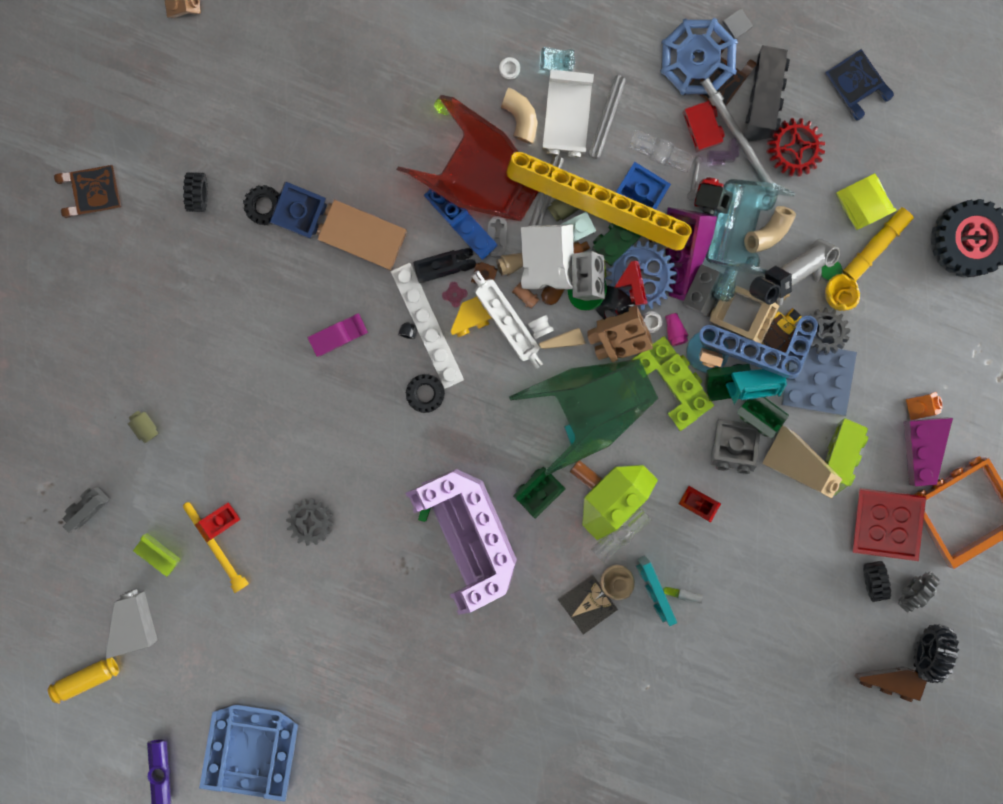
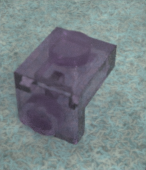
(719, 158)

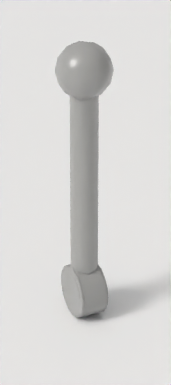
(692, 195)

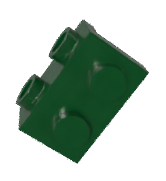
(614, 243)
(718, 378)
(763, 415)
(538, 492)

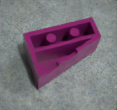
(925, 449)

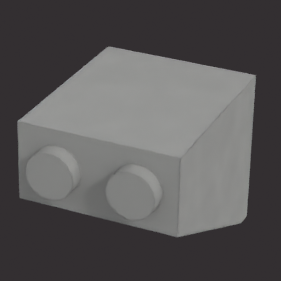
(130, 625)

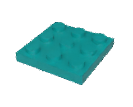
(655, 591)

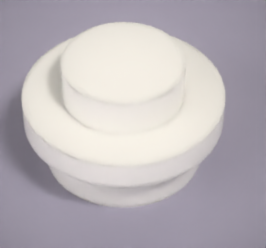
(653, 321)

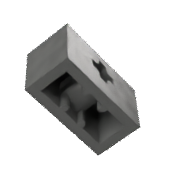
(701, 293)

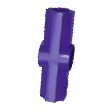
(159, 760)

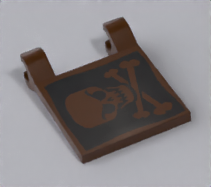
(732, 85)
(92, 189)

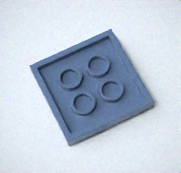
(823, 381)

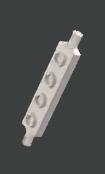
(506, 319)

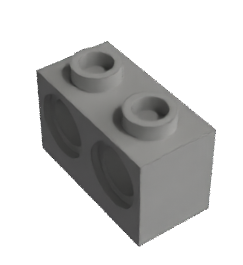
(588, 276)

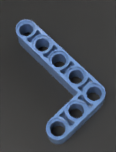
(762, 351)

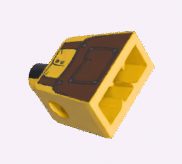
(781, 331)

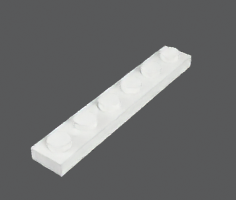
(427, 325)

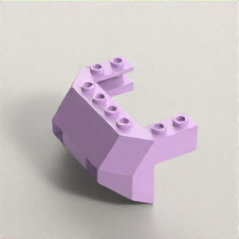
(472, 535)

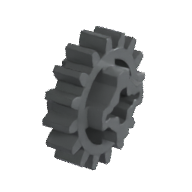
(832, 337)
(300, 521)
(918, 591)

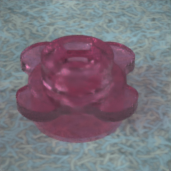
(454, 288)

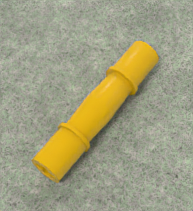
(878, 244)

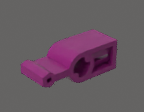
(337, 335)

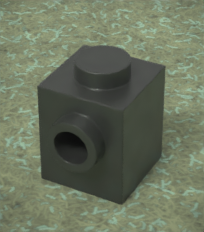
(713, 199)

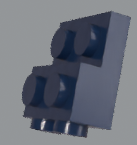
(298, 210)

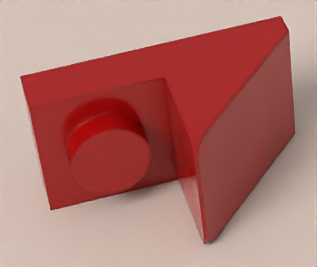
(633, 277)
(217, 522)

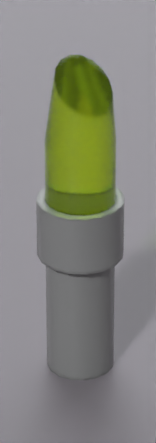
(683, 594)

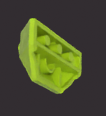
(616, 499)

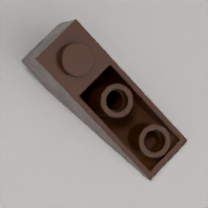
(897, 680)

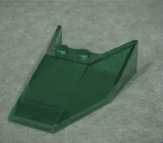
(597, 403)

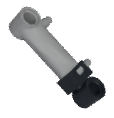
(779, 281)

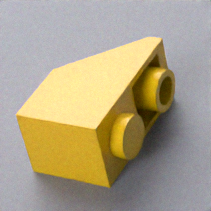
(469, 315)

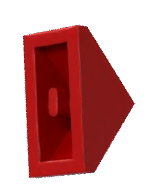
(699, 503)

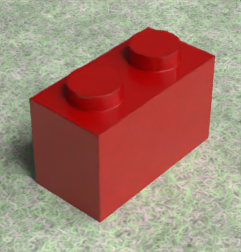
(703, 126)

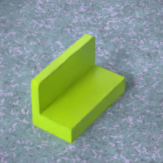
(156, 554)

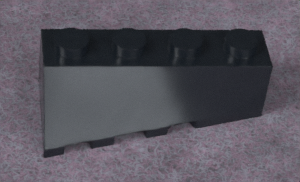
(766, 93)

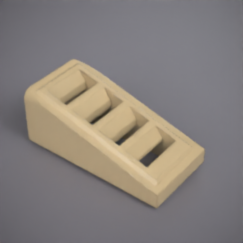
(569, 338)

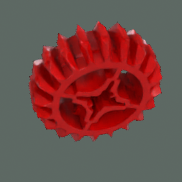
(813, 144)

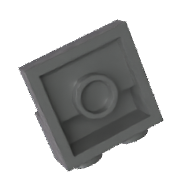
(735, 446)
(80, 513)

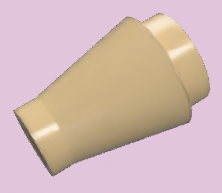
(509, 263)

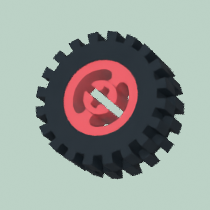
(949, 244)

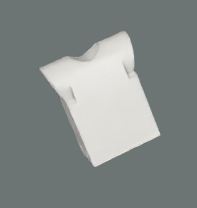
(547, 256)

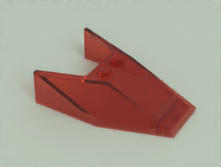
(478, 169)

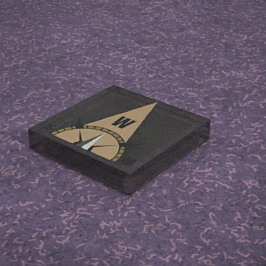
(587, 604)

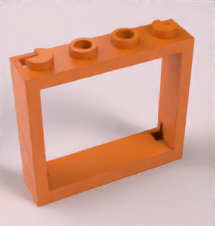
(980, 544)

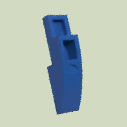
(463, 225)

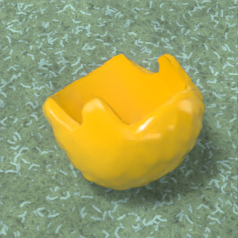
(842, 293)

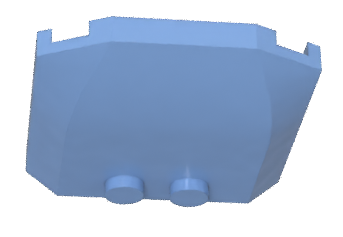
(249, 752)

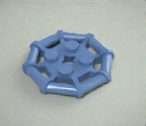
(698, 43)

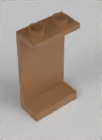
(361, 234)

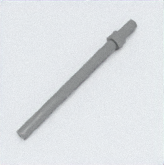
(716, 99)

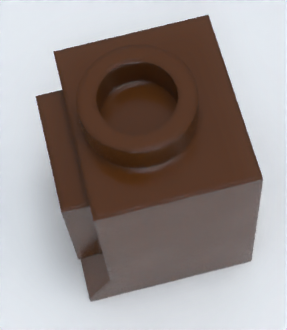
(486, 270)

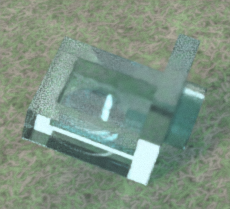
(557, 59)

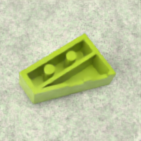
(845, 450)

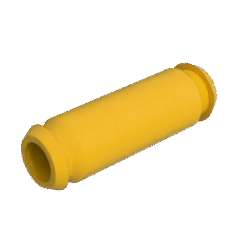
(83, 680)

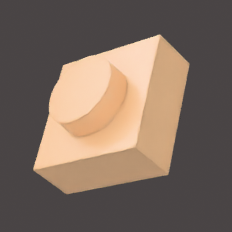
(710, 358)

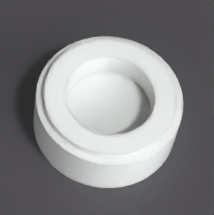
(509, 68)

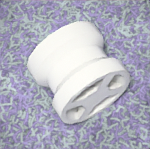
(540, 327)

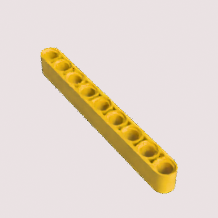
(598, 201)

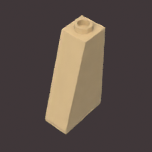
(798, 461)

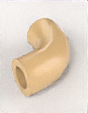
(523, 113)
(772, 232)

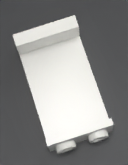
(567, 113)

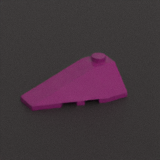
(693, 254)

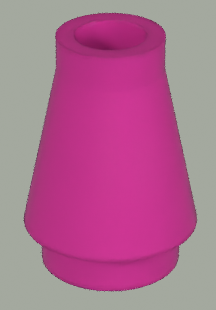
(676, 331)

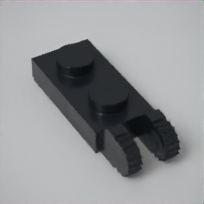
(444, 264)

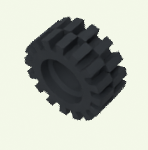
(195, 192)
(250, 203)
(434, 383)
(877, 581)

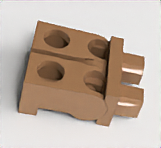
(621, 336)

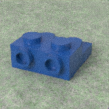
(643, 186)

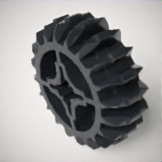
(936, 653)

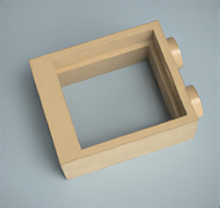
(760, 324)

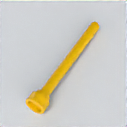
(237, 581)

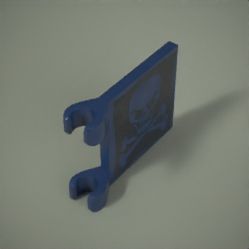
(857, 79)

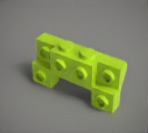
(680, 381)

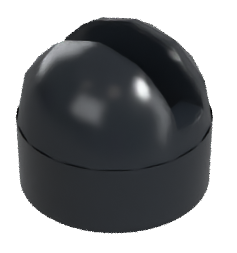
(407, 331)

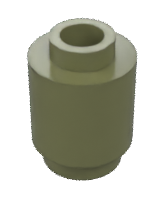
(561, 210)
(142, 426)

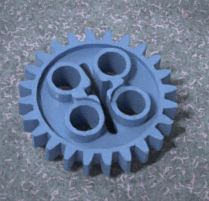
(646, 256)

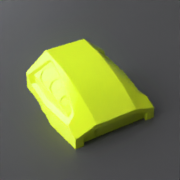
(865, 201)

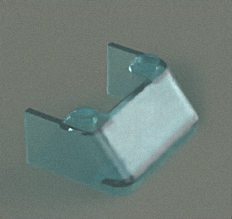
(742, 217)

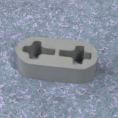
(502, 235)

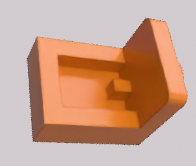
(924, 406)

